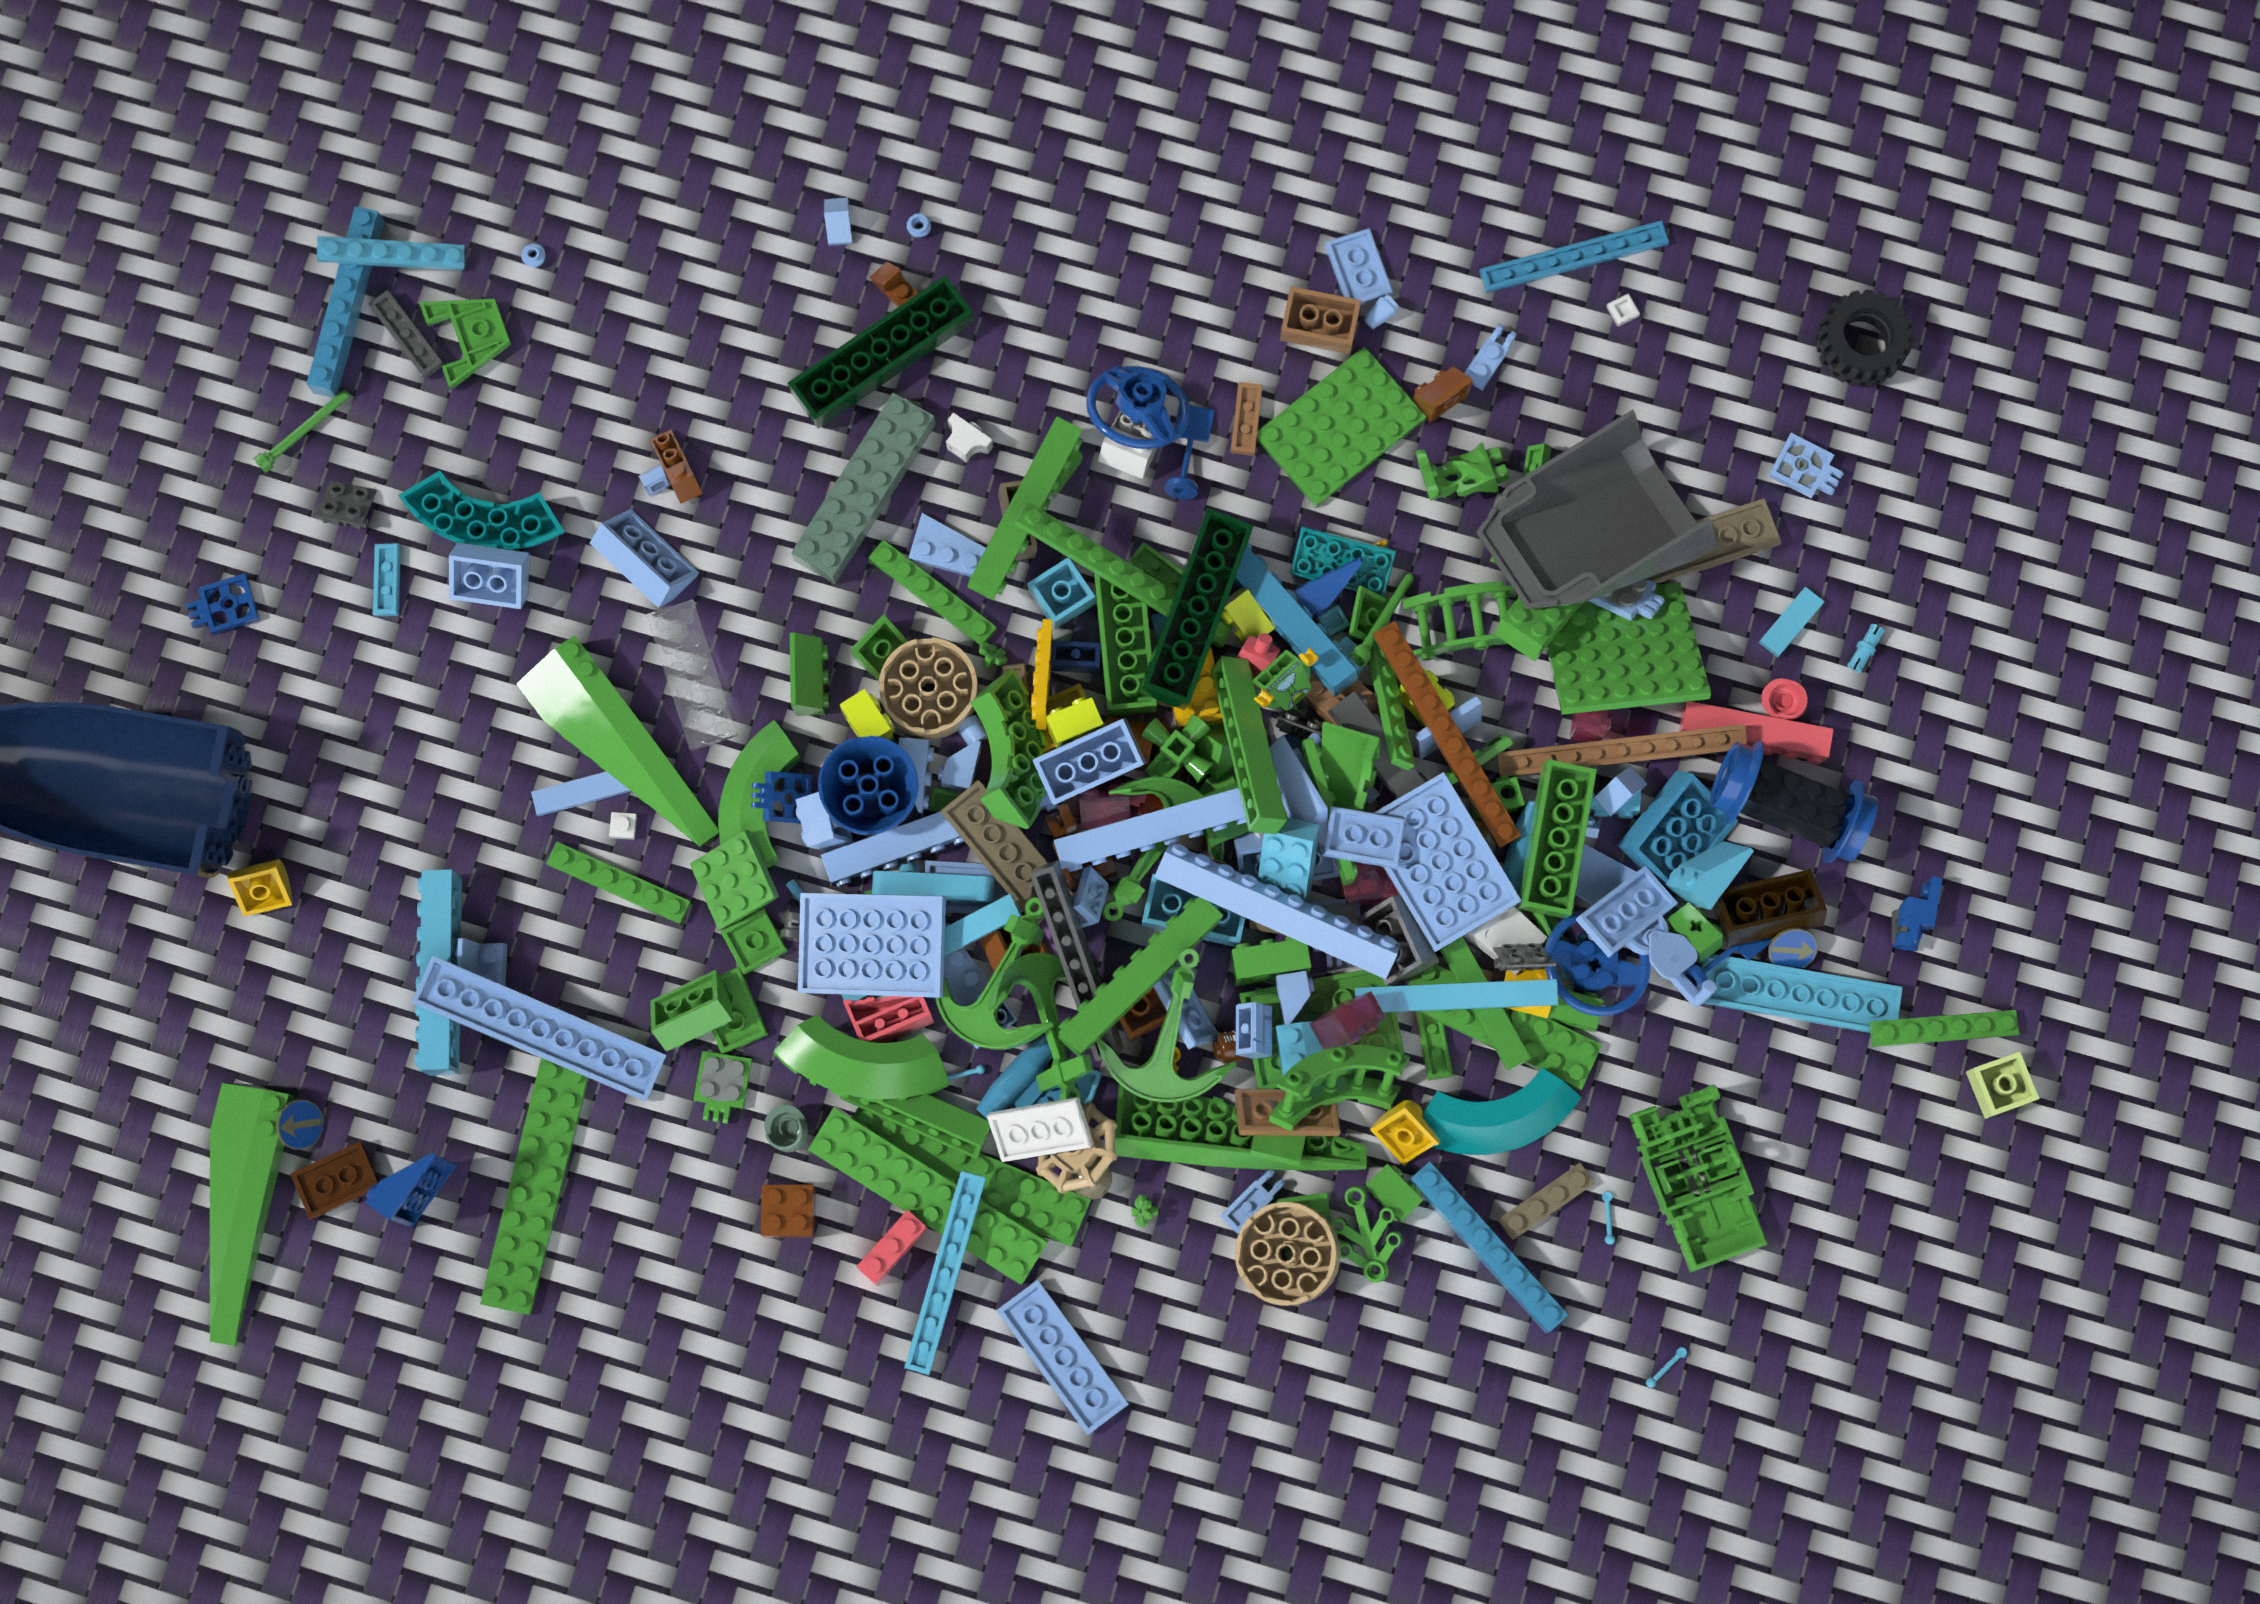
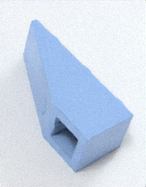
(921, 754)

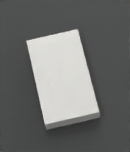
(1040, 1129)

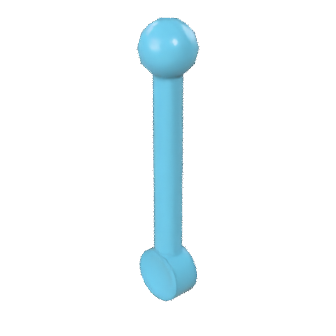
(1581, 937)
(980, 1069)
(1607, 1196)
(1680, 1353)

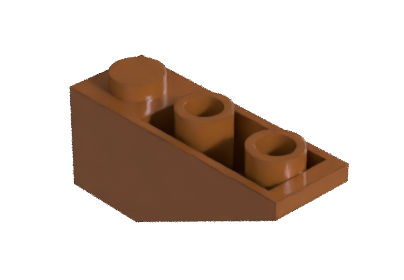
(676, 466)

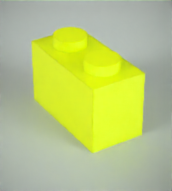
(1245, 616)

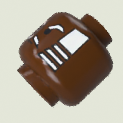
(1225, 1047)

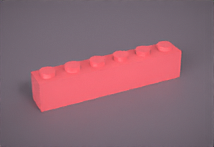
(1779, 735)

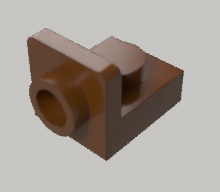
(1061, 821)

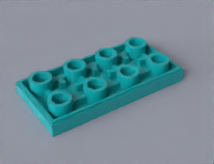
(1322, 552)

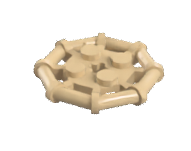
(1082, 1159)

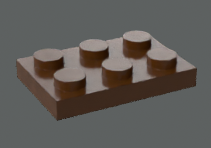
(335, 1180)

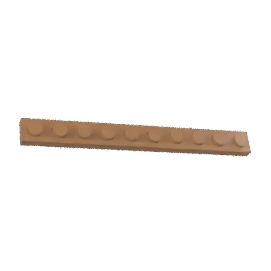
(1624, 749)

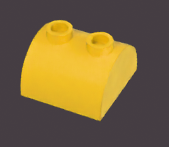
(260, 887)

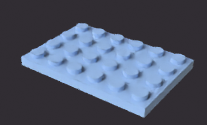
(1446, 865)
(871, 944)

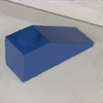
(1323, 590)

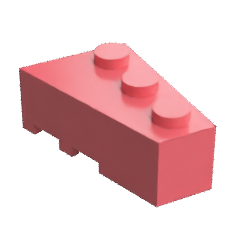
(888, 1017)

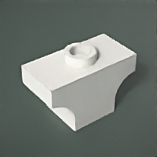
(966, 438)

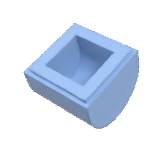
(654, 480)
(972, 730)

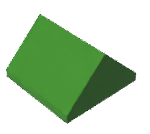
(1366, 611)
(877, 646)
(1215, 749)

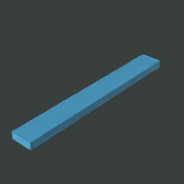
(1574, 256)

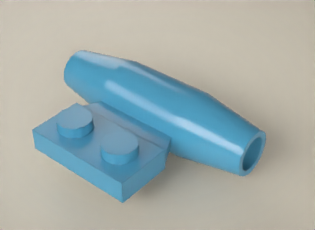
(1517, 849)
(1019, 1083)

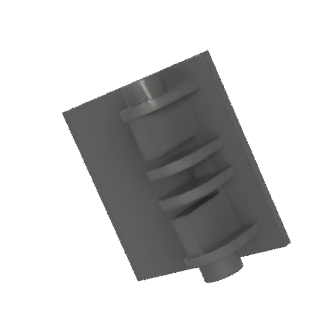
(346, 504)
(1291, 717)
(1527, 957)

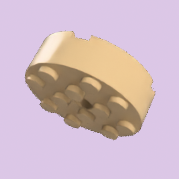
(934, 712)
(1313, 1259)

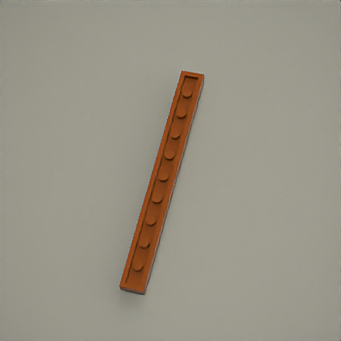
(1446, 734)

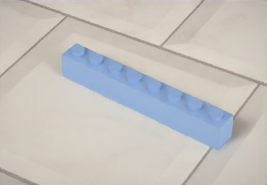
(1150, 828)

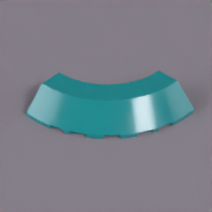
(480, 522)
(1501, 1123)

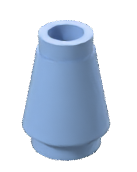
(1382, 311)

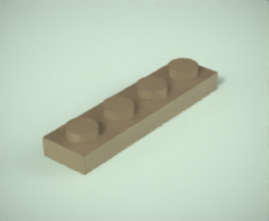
(1545, 1201)

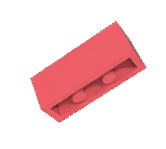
(892, 1247)

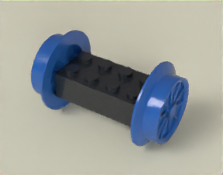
(1793, 802)

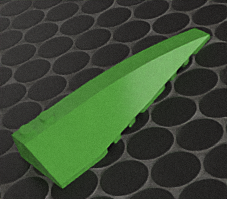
(591, 714)
(1208, 1135)
(242, 1182)

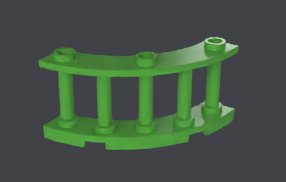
(1473, 594)
(1307, 1092)

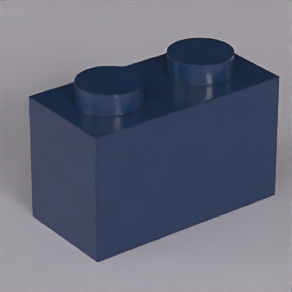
(1075, 657)

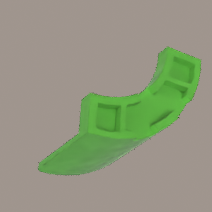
(1349, 764)

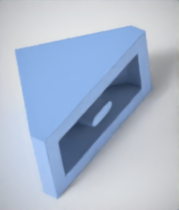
(838, 221)
(1620, 791)

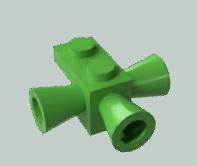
(1177, 749)

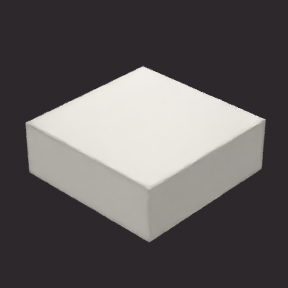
(1623, 310)

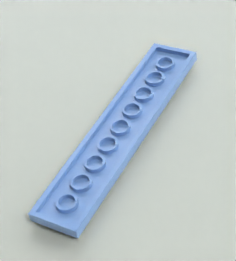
(538, 1028)

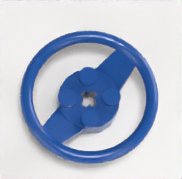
(1142, 399)
(1608, 971)

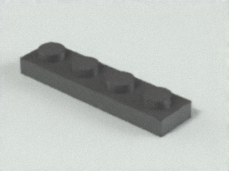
(406, 334)

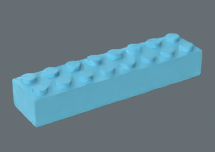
(438, 937)

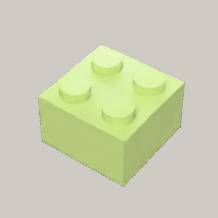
(2002, 1085)

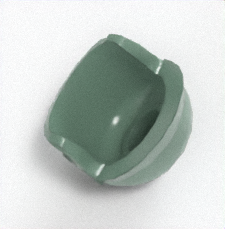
(786, 1128)

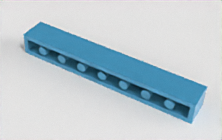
(343, 310)
(1295, 623)
(1488, 1248)

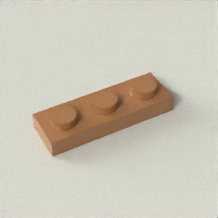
(1246, 418)

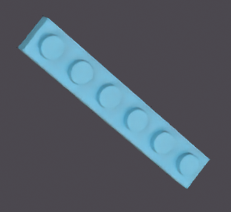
(390, 253)

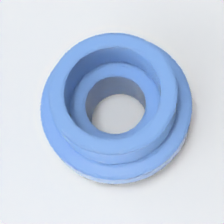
(918, 219)
(535, 261)

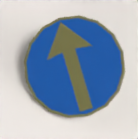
(1793, 948)
(299, 1124)

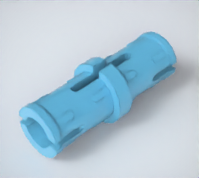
(1866, 648)

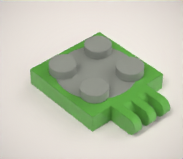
(722, 1084)

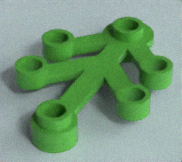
(1367, 1238)

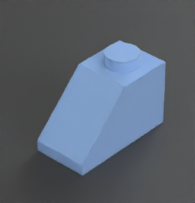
(961, 768)
(1293, 994)

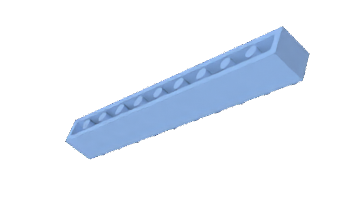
(895, 846)
(1278, 910)

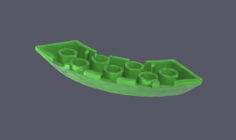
(1014, 742)
(764, 752)
(861, 1066)

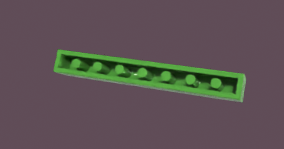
(1035, 488)
(1249, 746)
(1139, 976)

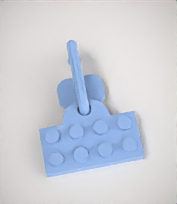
(1634, 918)

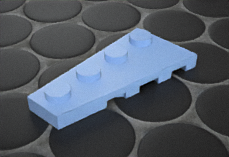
(944, 548)

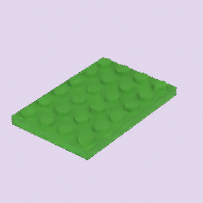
(1340, 427)
(1327, 994)

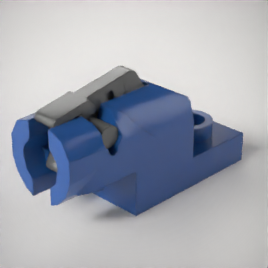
(1915, 915)

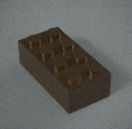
(1769, 907)

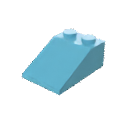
(1708, 874)
(1295, 1043)

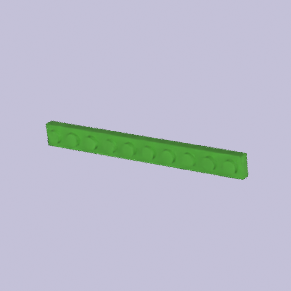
(1103, 563)

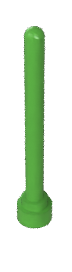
(266, 460)
(1361, 653)

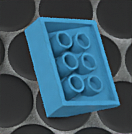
(1675, 827)

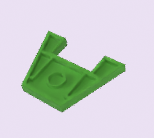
(477, 329)

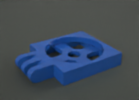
(205, 610)
(768, 796)

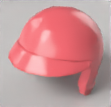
(1784, 699)

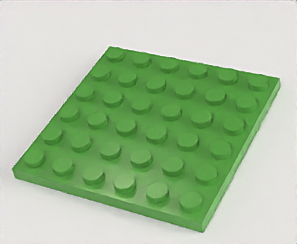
(1622, 663)

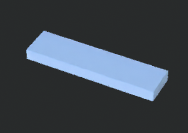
(576, 793)

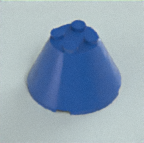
(868, 785)

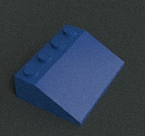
(410, 1190)

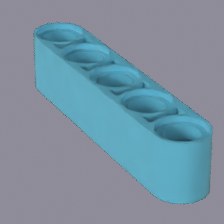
(953, 887)

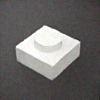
(623, 825)

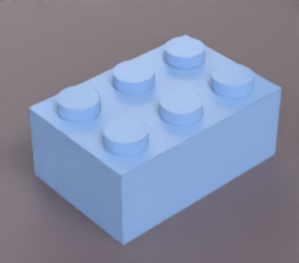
(488, 575)

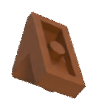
(893, 284)

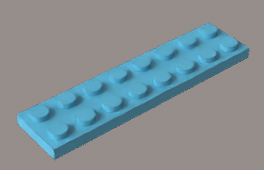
(1801, 994)

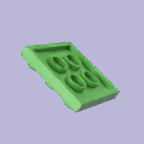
(734, 880)

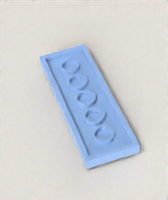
(1062, 1357)

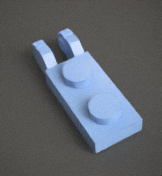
(1489, 358)
(1250, 1202)

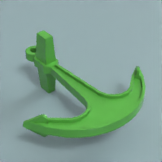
(1172, 793)
(1039, 974)
(975, 1021)
(1157, 1078)

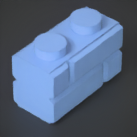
(1253, 1030)

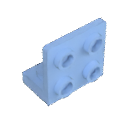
(1090, 897)
(483, 959)

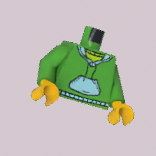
(1286, 681)

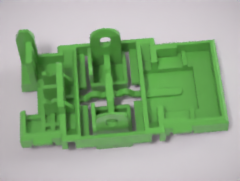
(1716, 1222)

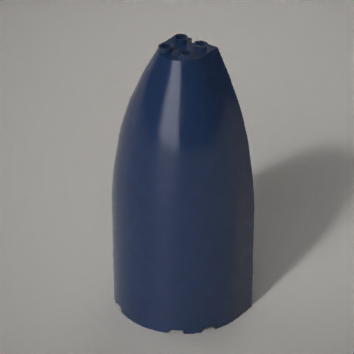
(124, 785)

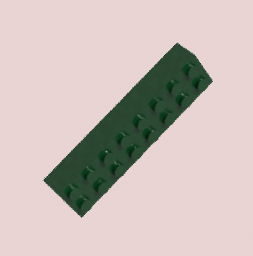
(881, 351)
(1196, 609)

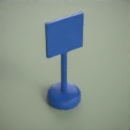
(1199, 430)
(1748, 950)

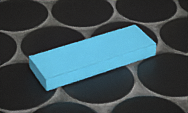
(386, 579)
(1791, 622)

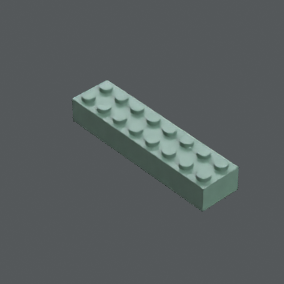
(863, 488)

